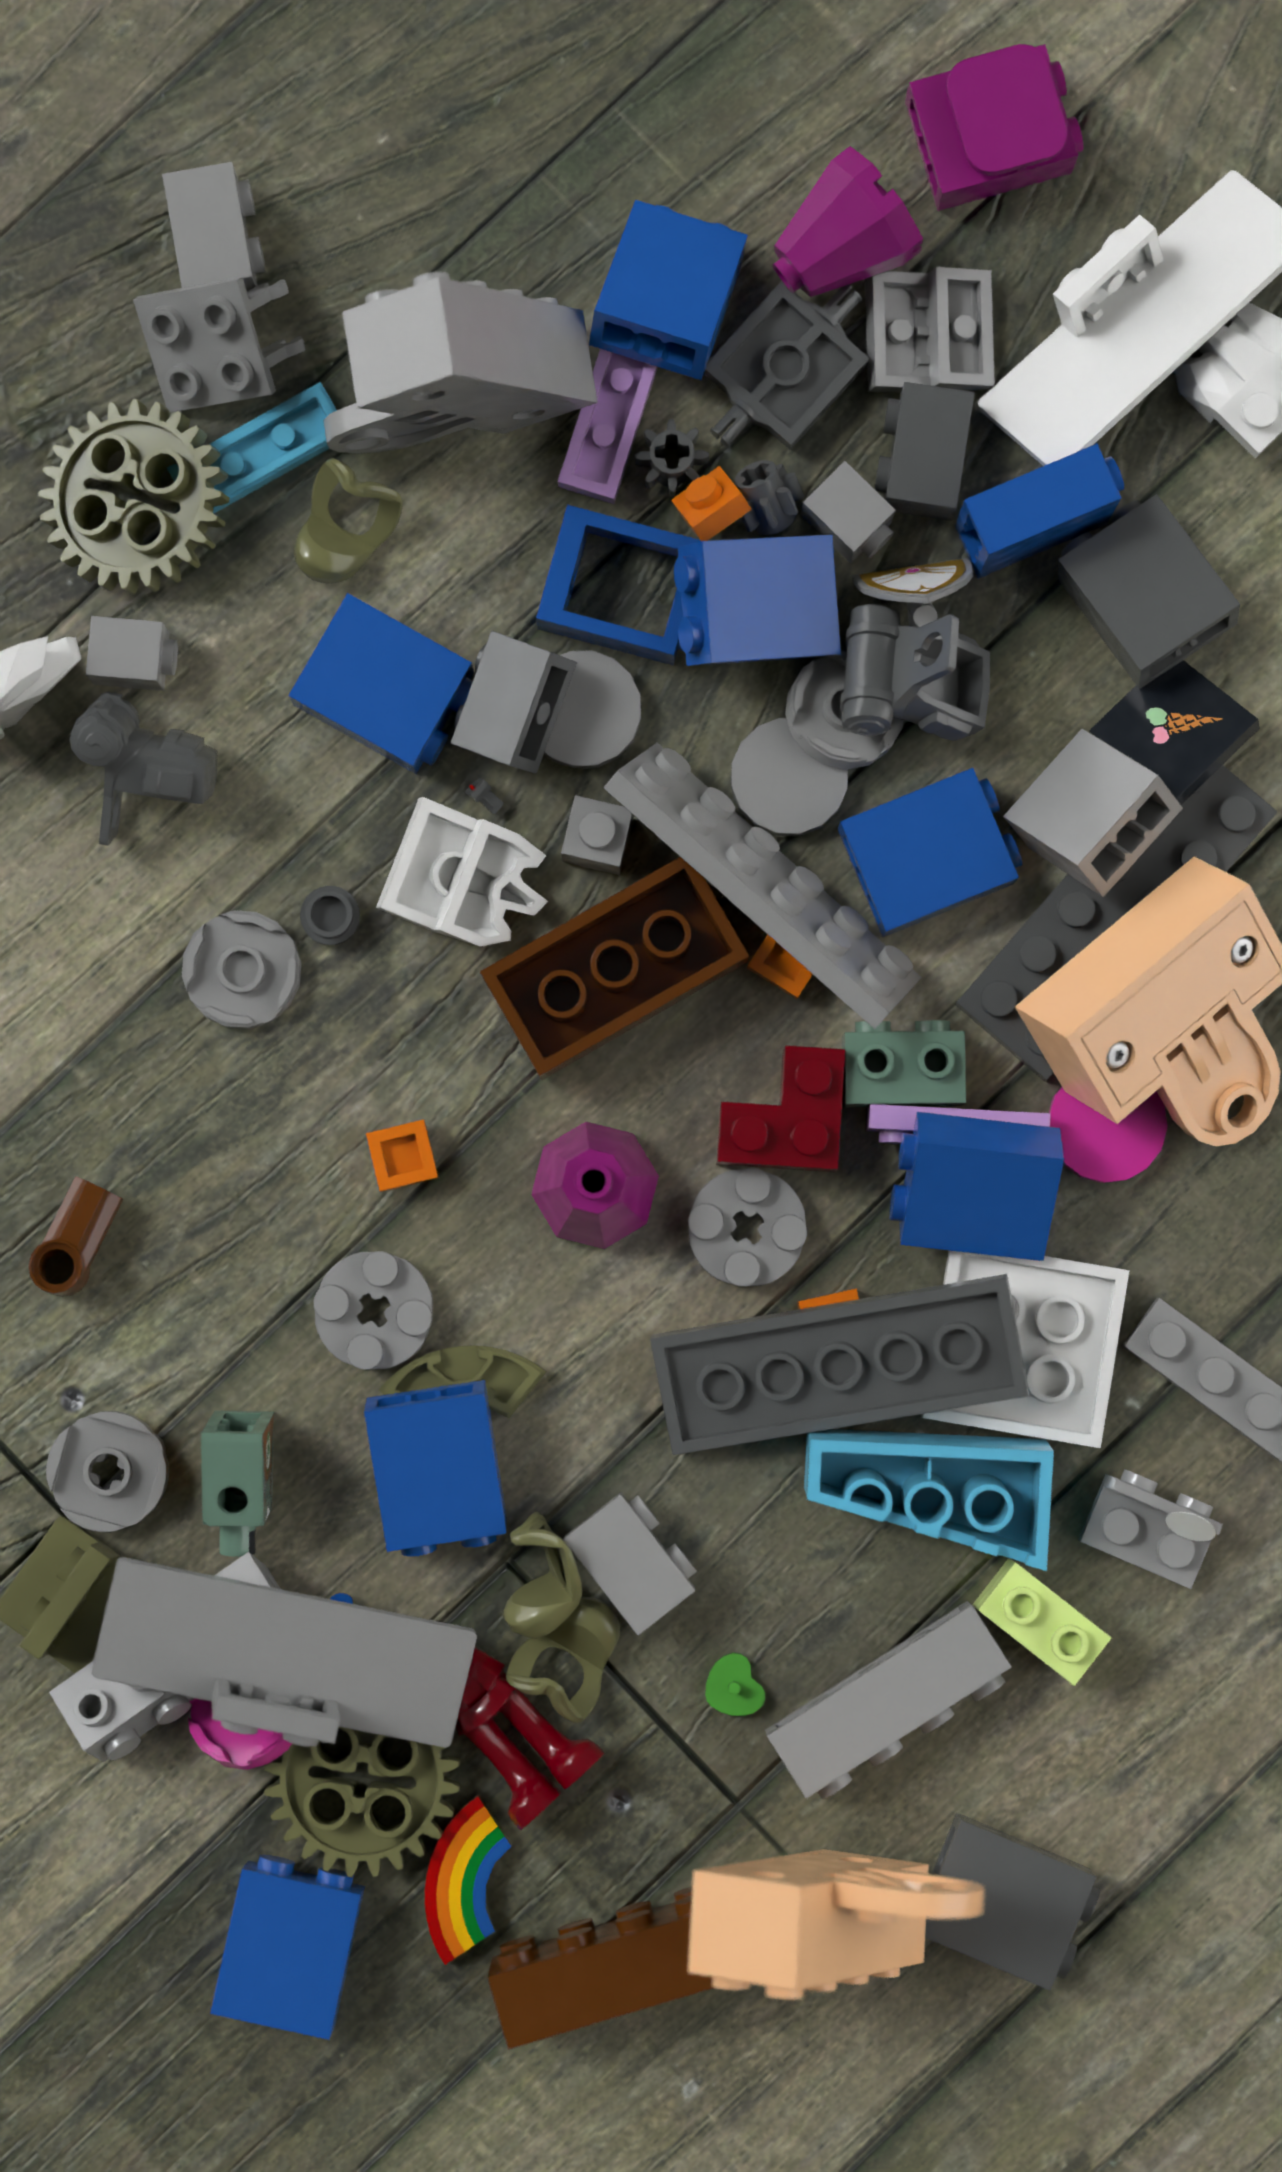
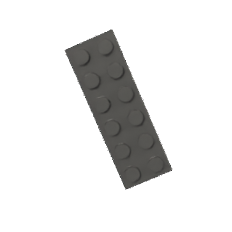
(1212, 826)
(840, 1364)

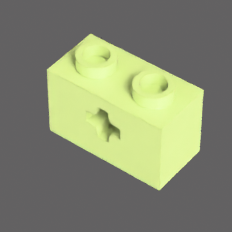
(1041, 1621)

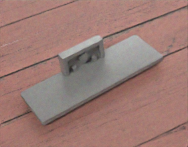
(283, 1656)

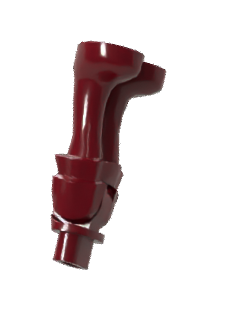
(567, 1759)

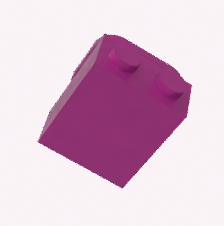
(993, 125)

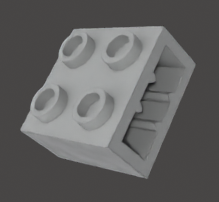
(1093, 812)

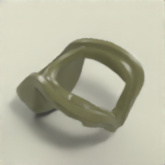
(327, 550)
(548, 1600)
(586, 1635)

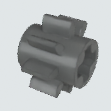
(685, 449)
(770, 495)

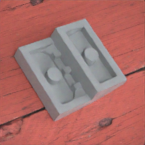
(930, 329)

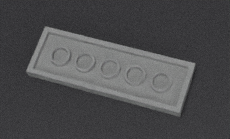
(764, 883)

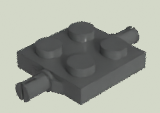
(786, 365)

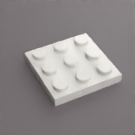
(1068, 1342)

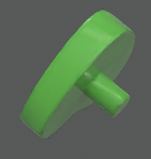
(732, 1688)

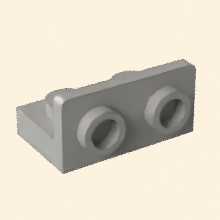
(1133, 1527)

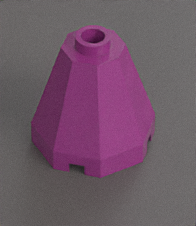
(845, 230)
(602, 1216)

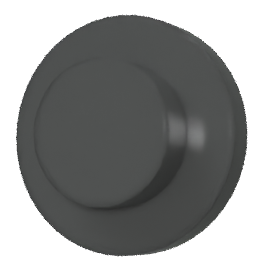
(330, 915)

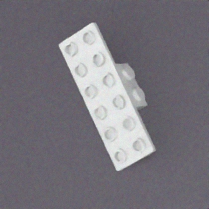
(1138, 318)

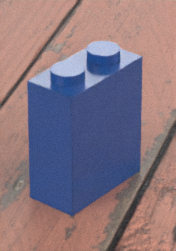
(667, 289)
(1039, 510)
(757, 599)
(383, 684)
(930, 851)
(978, 1186)
(436, 1467)
(288, 1947)

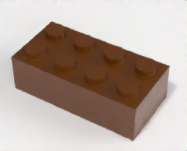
(614, 966)
(594, 1971)

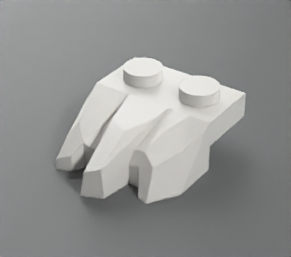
(1239, 378)
(30, 673)
(460, 875)

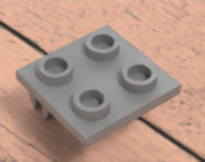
(208, 343)

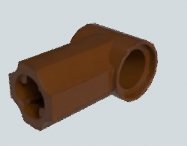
(77, 1231)

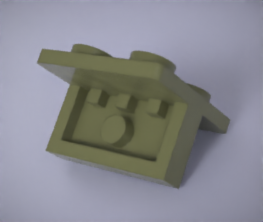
(61, 1595)

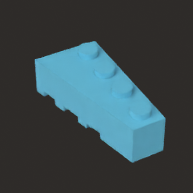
(940, 1485)

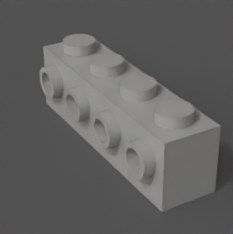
(888, 1700)
(114, 1715)

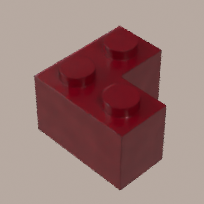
(799, 1130)

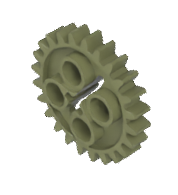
(150, 446)
(357, 1832)

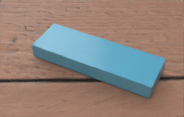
(271, 443)

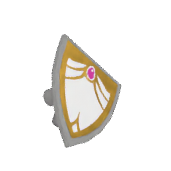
(917, 586)

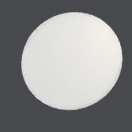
(1190, 1526)

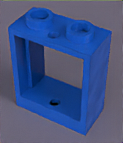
(553, 607)

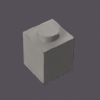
(850, 512)
(130, 653)
(597, 835)

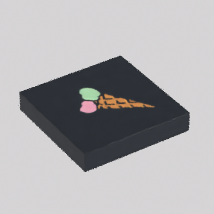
(1178, 728)

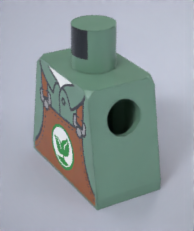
(240, 1455)

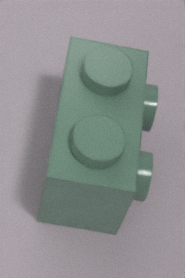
(905, 1066)

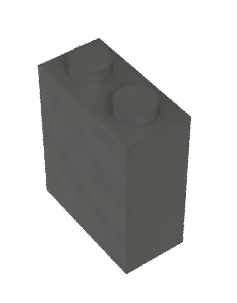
(1147, 589)
(1028, 1902)

